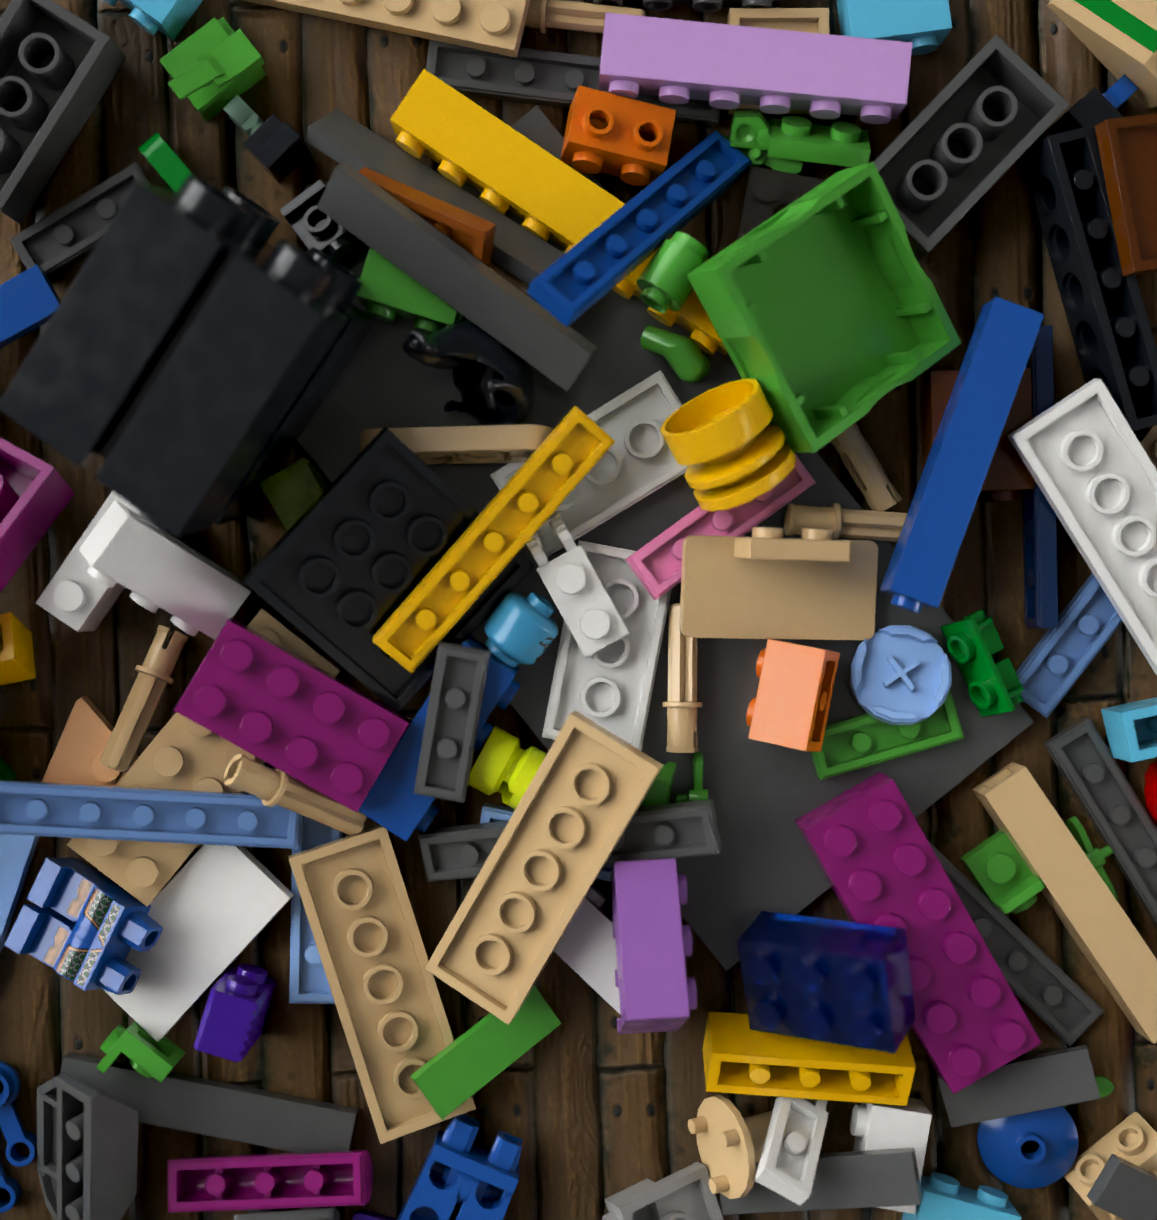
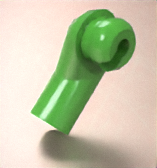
(679, 351)

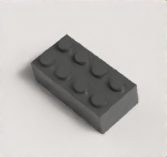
(49, 86)
(965, 142)

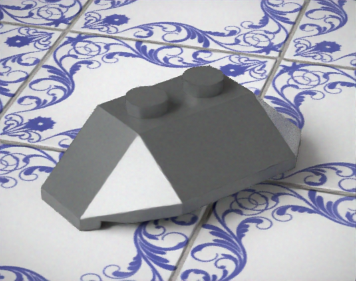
(85, 1150)

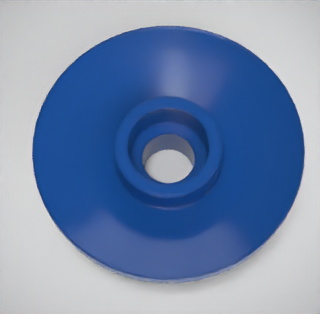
(1002, 1139)

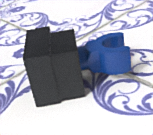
(1095, 107)

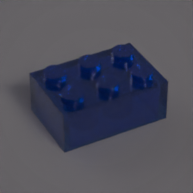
(827, 980)

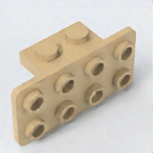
(778, 586)

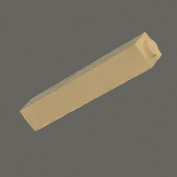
(1075, 892)

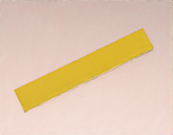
(493, 539)

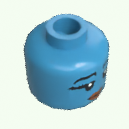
(521, 628)

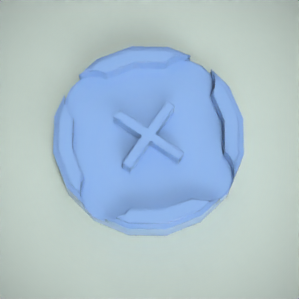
(900, 675)

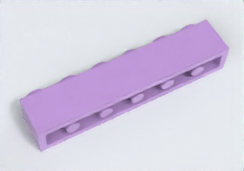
(754, 67)

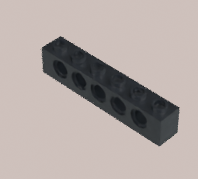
(1099, 303)

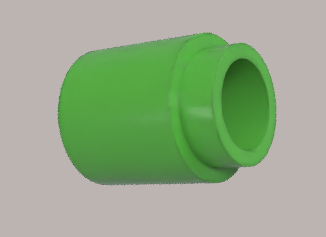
(665, 278)

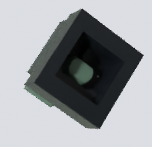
(269, 142)

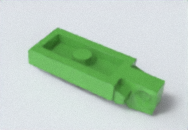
(800, 139)

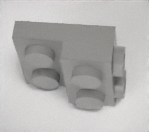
(675, 1197)

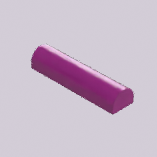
(269, 1181)

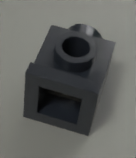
(318, 229)

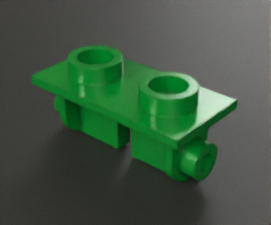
(990, 685)

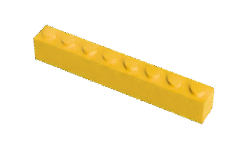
(523, 180)

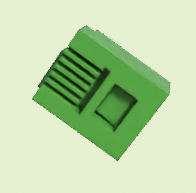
(213, 67)

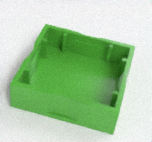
(826, 307)

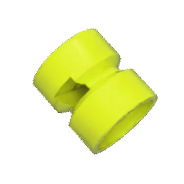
(505, 767)

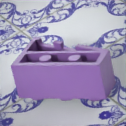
(651, 946)

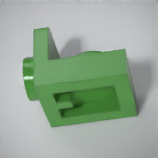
(1002, 874)
(145, 1053)

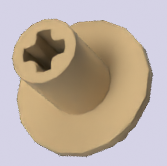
(729, 1145)

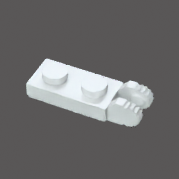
(578, 592)
(793, 1147)

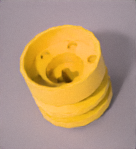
(728, 445)

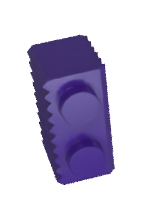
(235, 1012)

